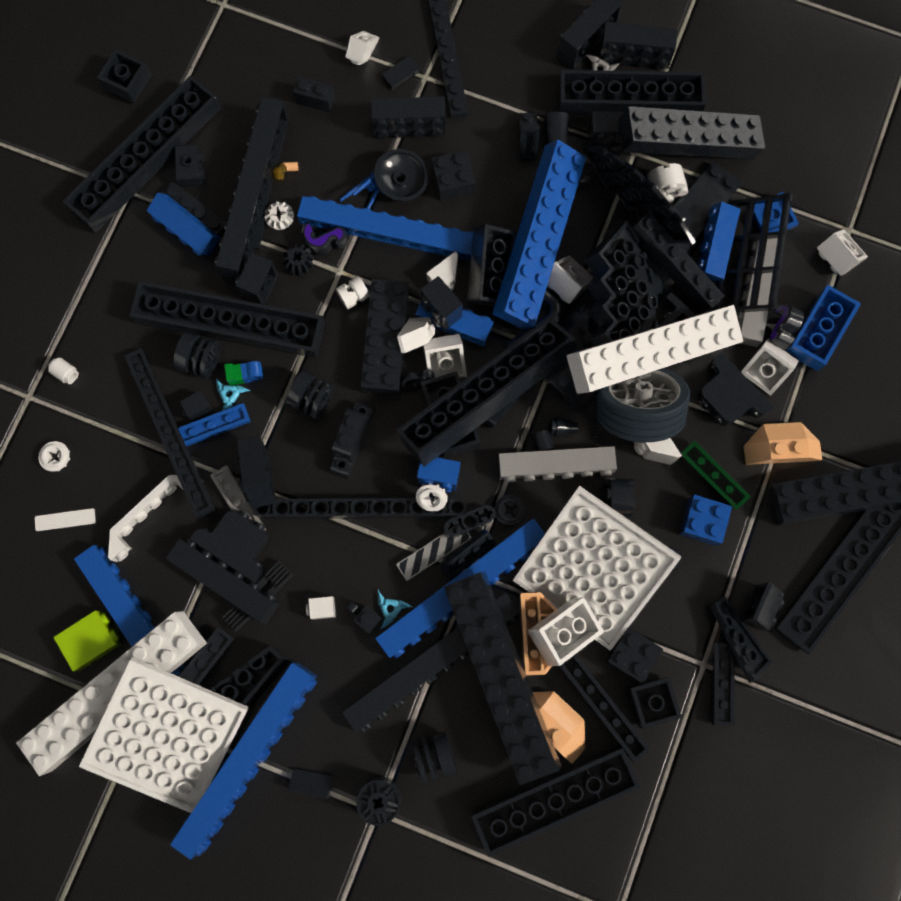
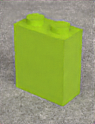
(88, 640)

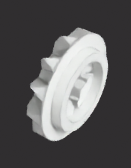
(286, 218)
(45, 456)
(425, 500)

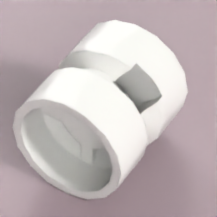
(352, 292)

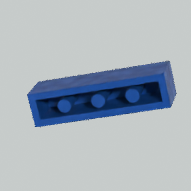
(183, 224)
(718, 240)
(470, 326)

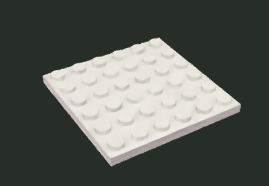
(601, 558)
(163, 735)

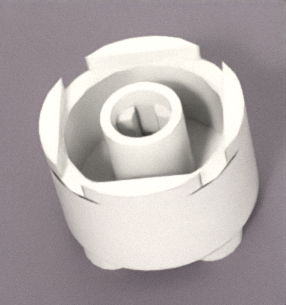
(669, 181)

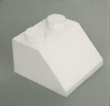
(841, 252)
(568, 279)
(445, 355)
(769, 367)
(660, 451)

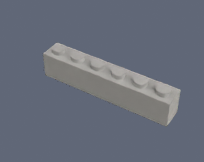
(753, 323)
(557, 463)

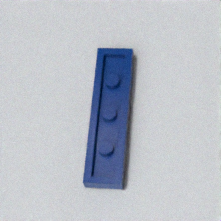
(215, 424)

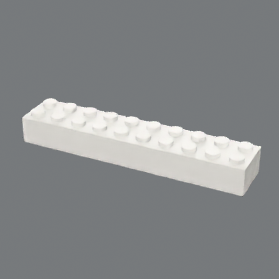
(654, 349)
(80, 716)

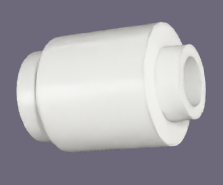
(63, 370)

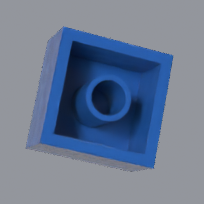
(440, 472)
(705, 520)

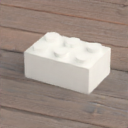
(565, 631)

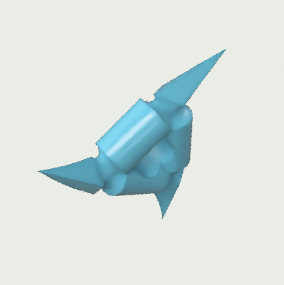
(226, 388)
(383, 603)

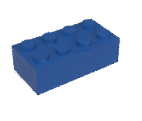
(823, 327)

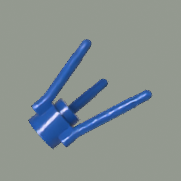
(369, 184)

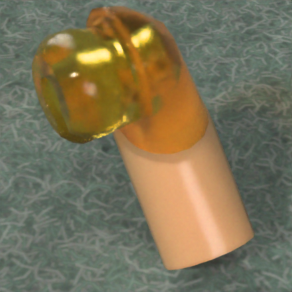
(283, 167)

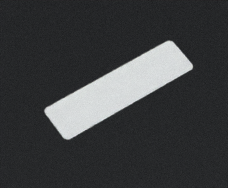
(65, 519)

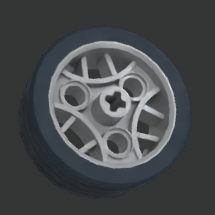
(645, 407)

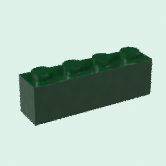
(715, 475)

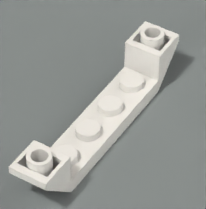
(117, 546)

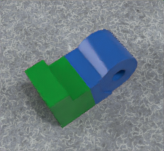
(243, 372)

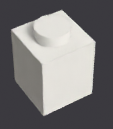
(321, 608)

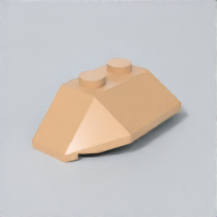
(782, 445)
(533, 609)
(563, 724)

